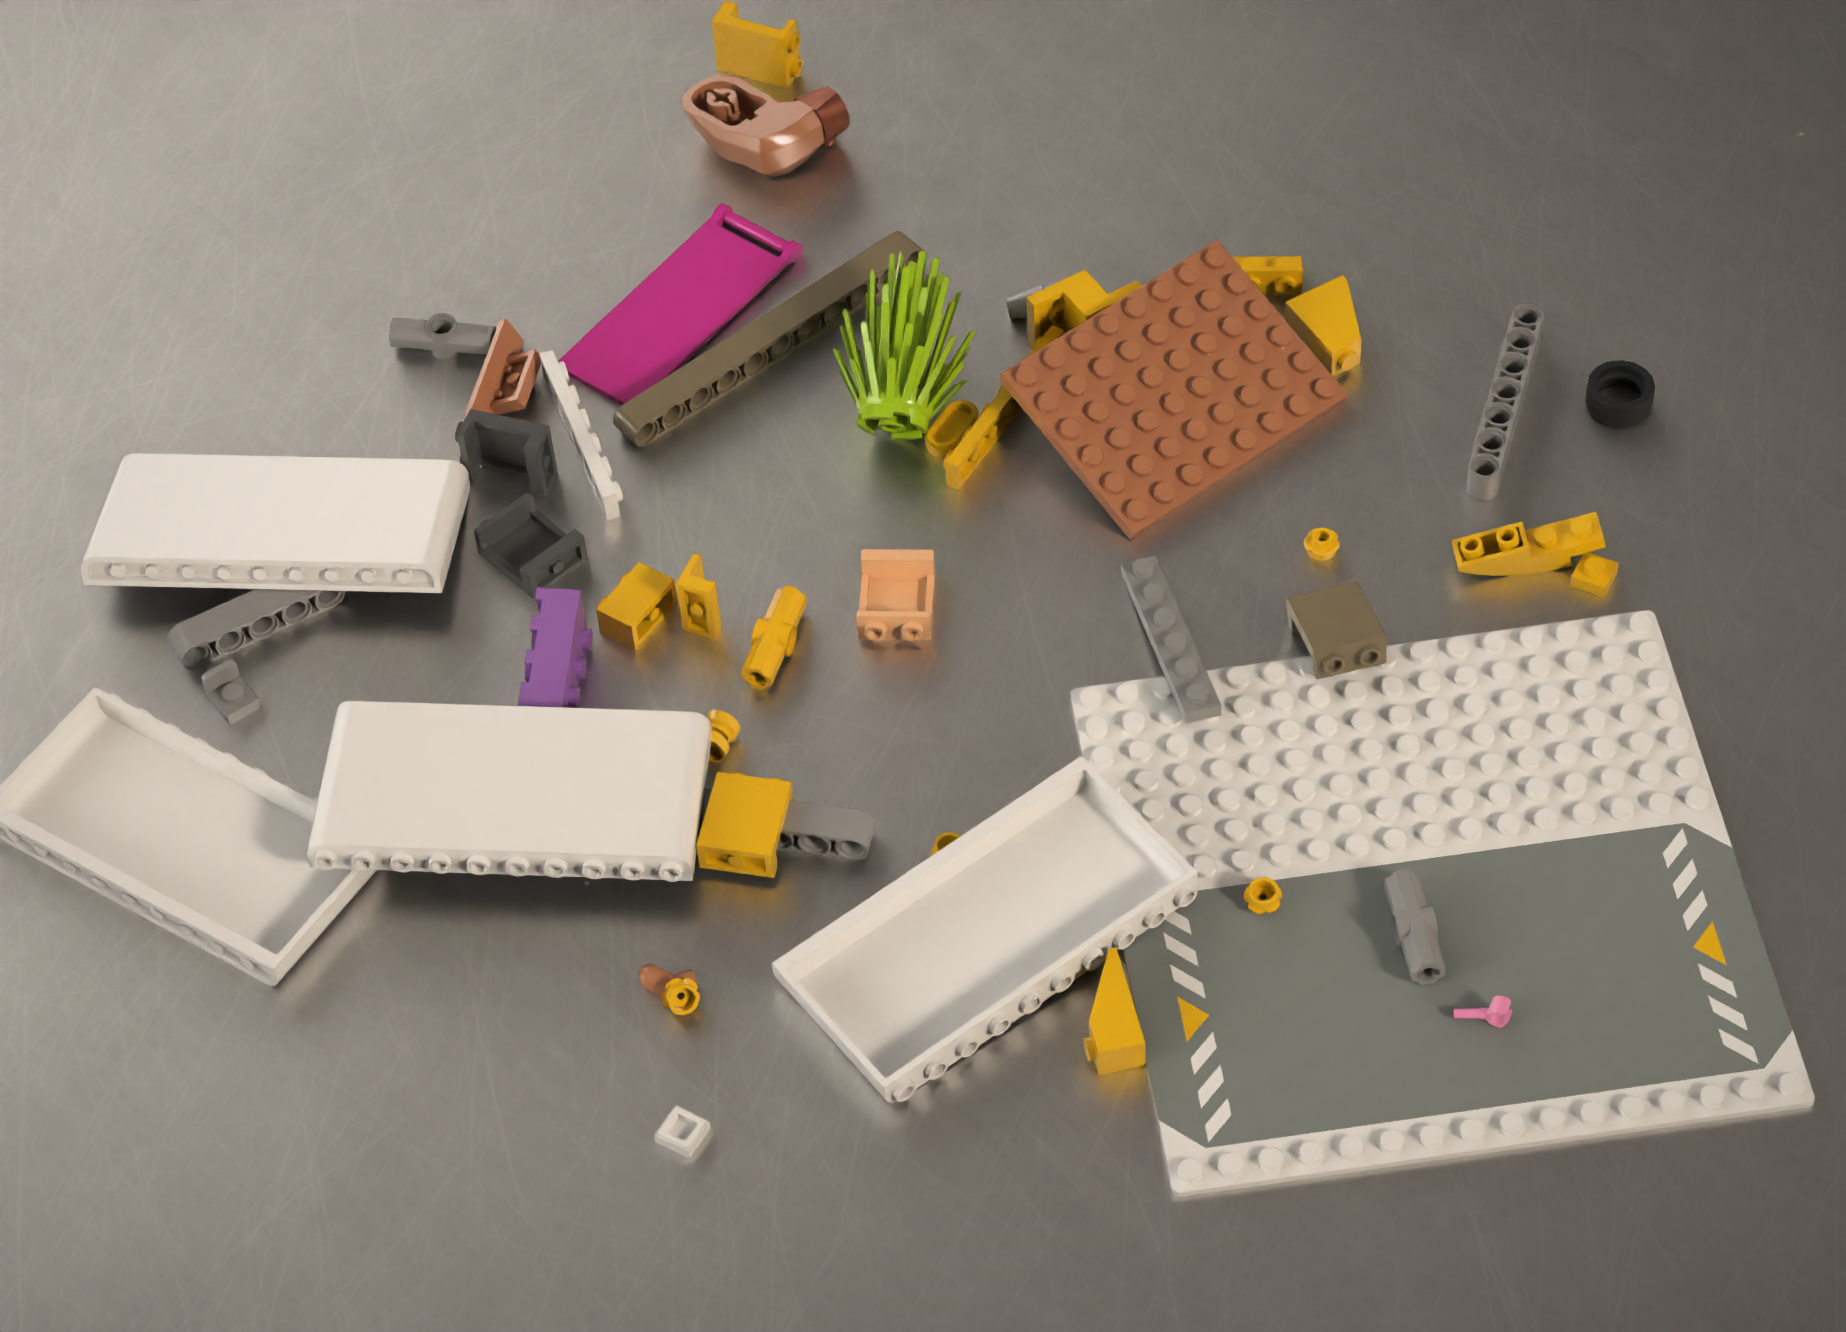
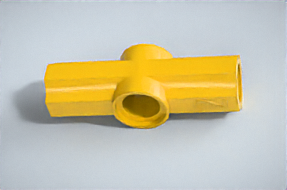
(774, 637)

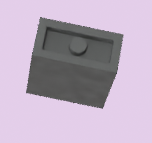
(508, 447)
(529, 546)

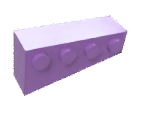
(557, 650)

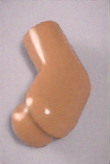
(655, 978)

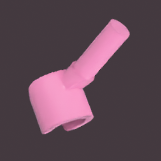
(1496, 1015)

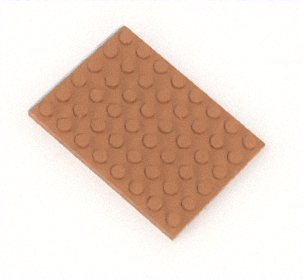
(1173, 389)

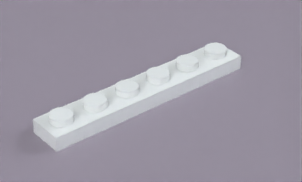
(585, 443)

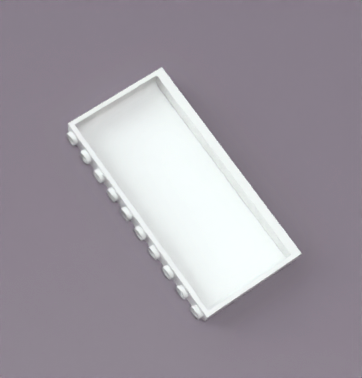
(279, 523)
(512, 791)
(176, 835)
(986, 929)

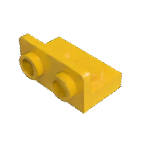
(1274, 273)

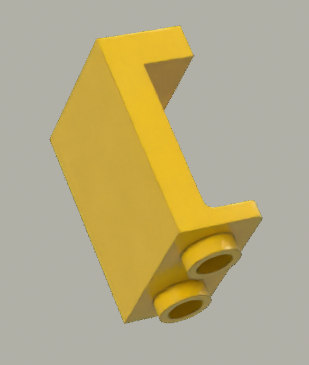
(756, 49)
(743, 824)

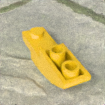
(1519, 551)

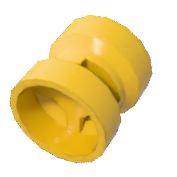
(724, 731)

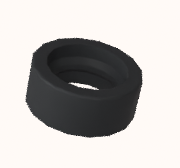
(1624, 374)

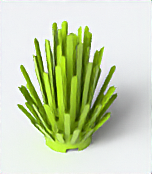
(899, 351)

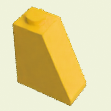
(1327, 324)

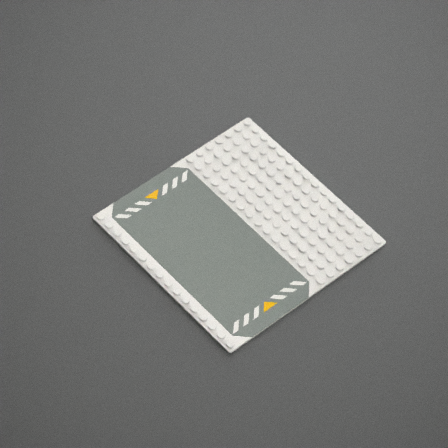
(1566, 864)

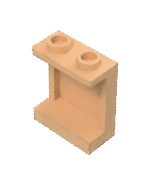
(896, 595)

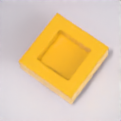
(1594, 574)

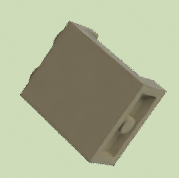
(1337, 629)

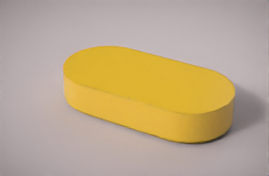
(950, 426)

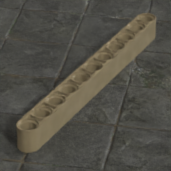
(759, 343)

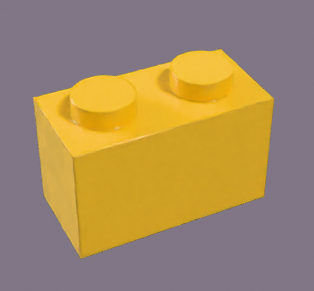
(636, 605)

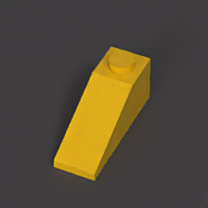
(1114, 1028)

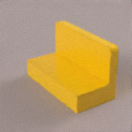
(698, 601)

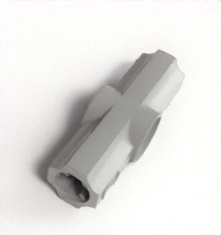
(441, 335)
(1414, 927)

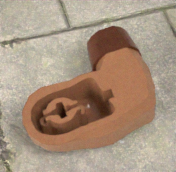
(758, 130)

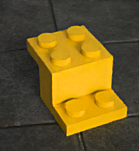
(1069, 304)

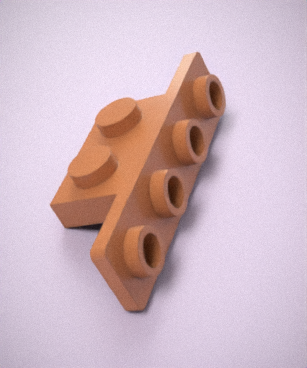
(505, 374)

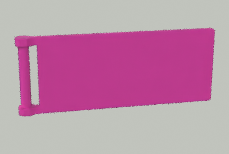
(678, 307)

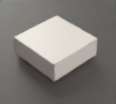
(682, 1131)

